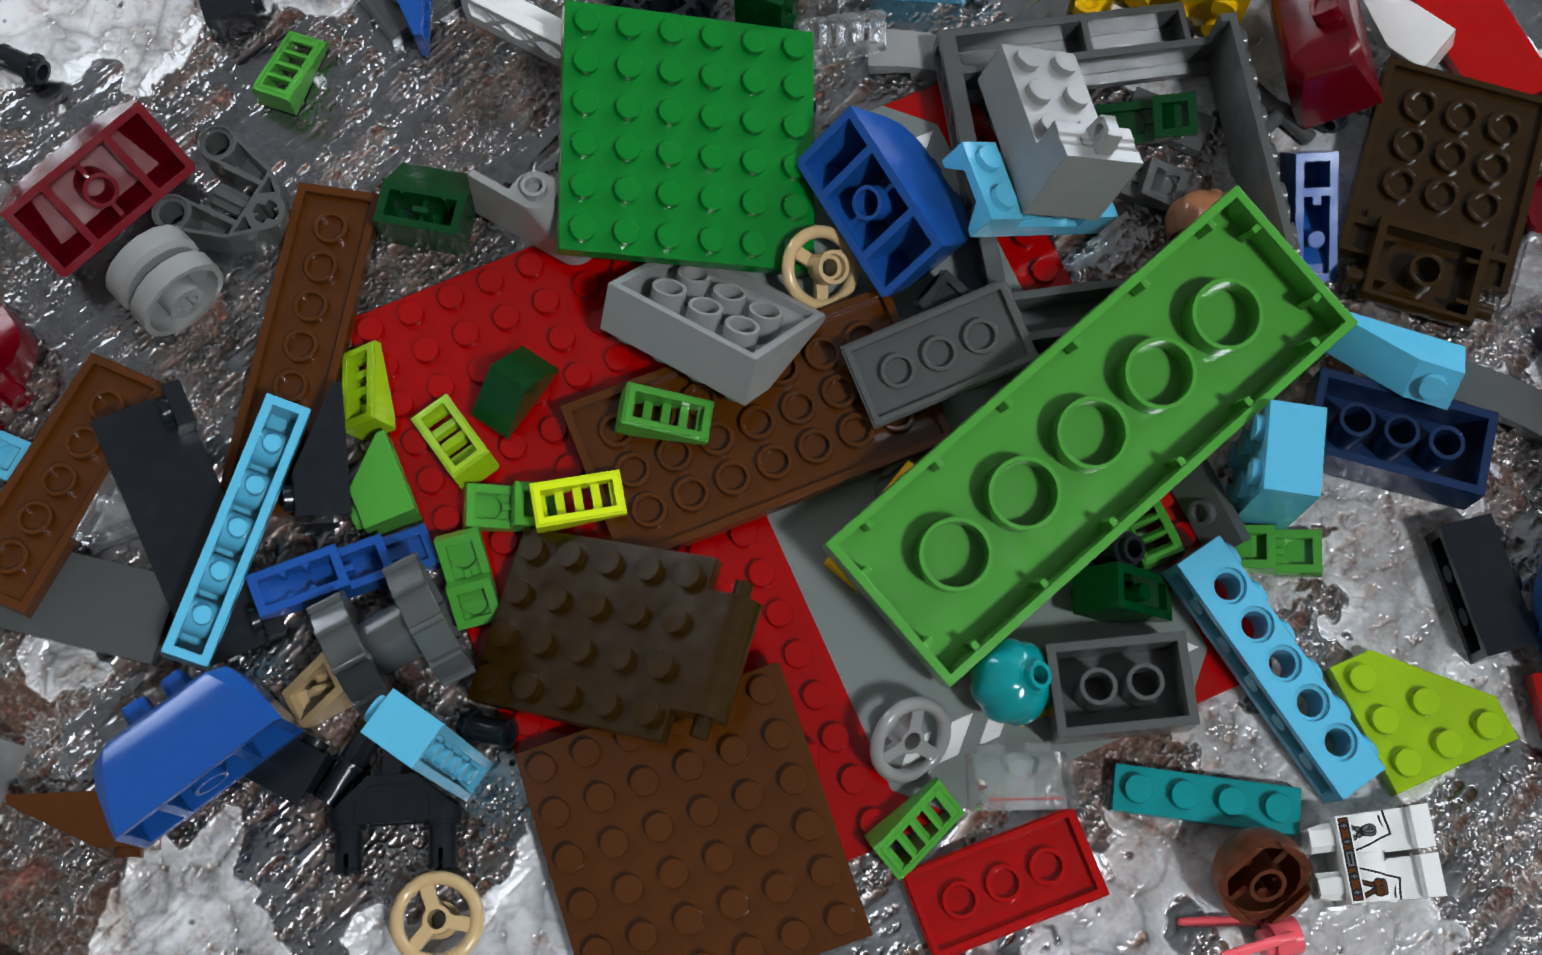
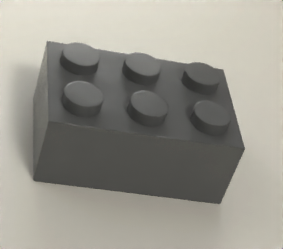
(1120, 688)

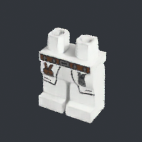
(1357, 861)

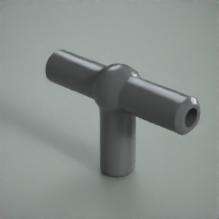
(1281, 114)

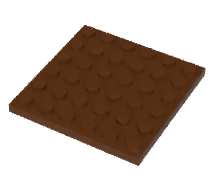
(695, 837)

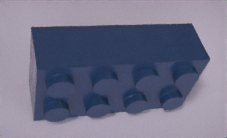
(1403, 442)

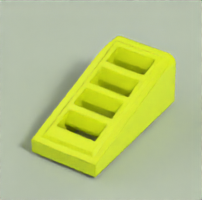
(564, 520)

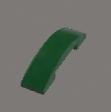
(1156, 119)

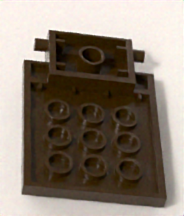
(1441, 193)
(616, 638)

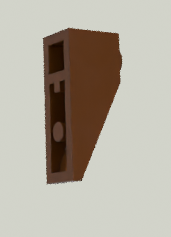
(77, 815)

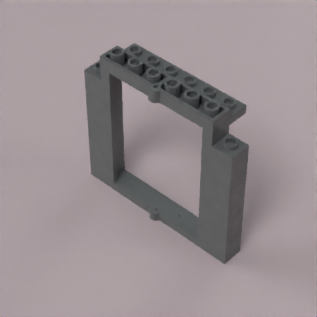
(1116, 51)

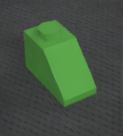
(382, 491)

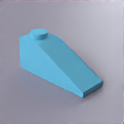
(1403, 360)

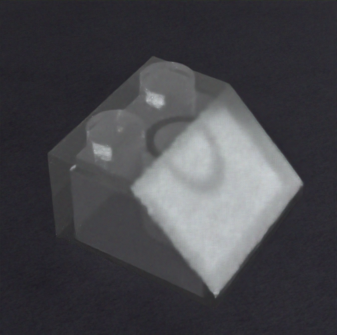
(1019, 779)

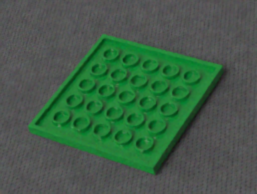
(682, 139)

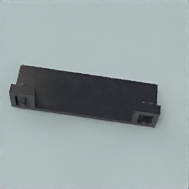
(175, 502)

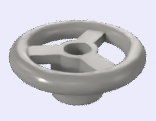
(904, 735)

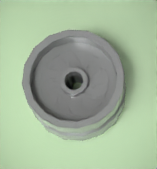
(164, 280)

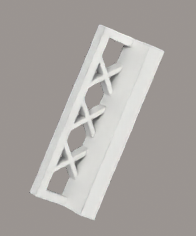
(519, 24)

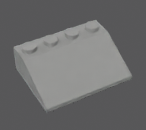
(710, 325)

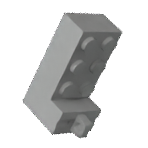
(1051, 138)

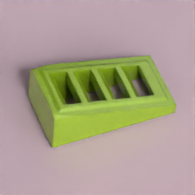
(377, 413)
(470, 464)

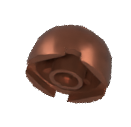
(1261, 875)

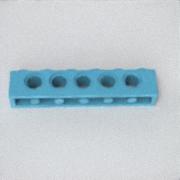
(236, 533)
(1275, 697)
(425, 744)

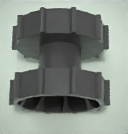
(372, 648)

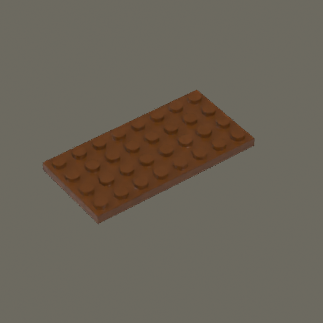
(760, 456)

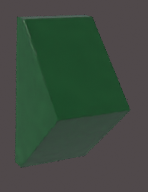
(512, 390)

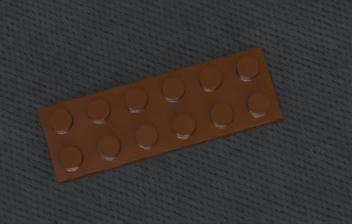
(59, 480)

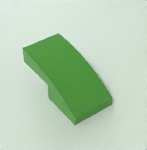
(501, 507)
(1282, 551)
(468, 577)

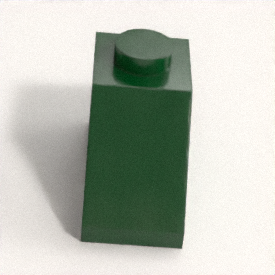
(1121, 594)

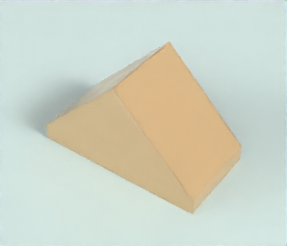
(316, 694)

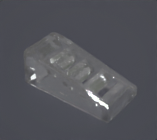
(840, 25)

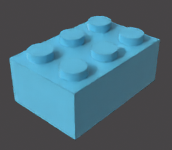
(1278, 464)

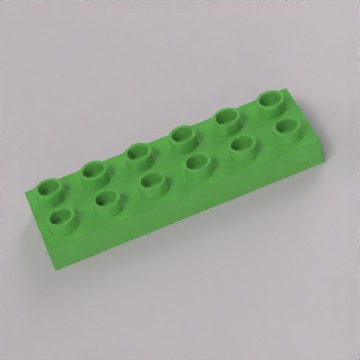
(1089, 437)

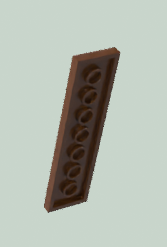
(309, 309)

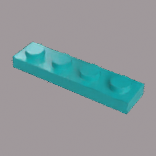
(1204, 799)

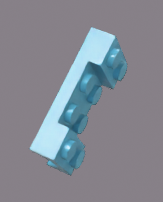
(997, 205)

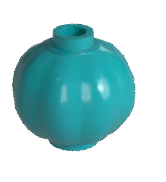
(1012, 683)

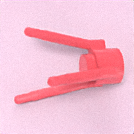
(1270, 939)

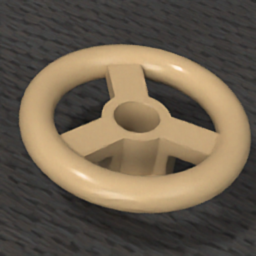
(840, 266)
(454, 921)

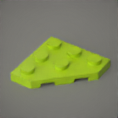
(1418, 717)

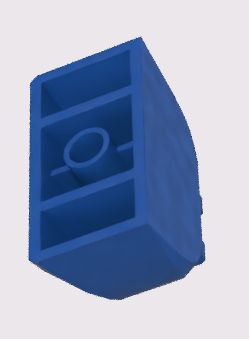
(885, 198)
(186, 751)

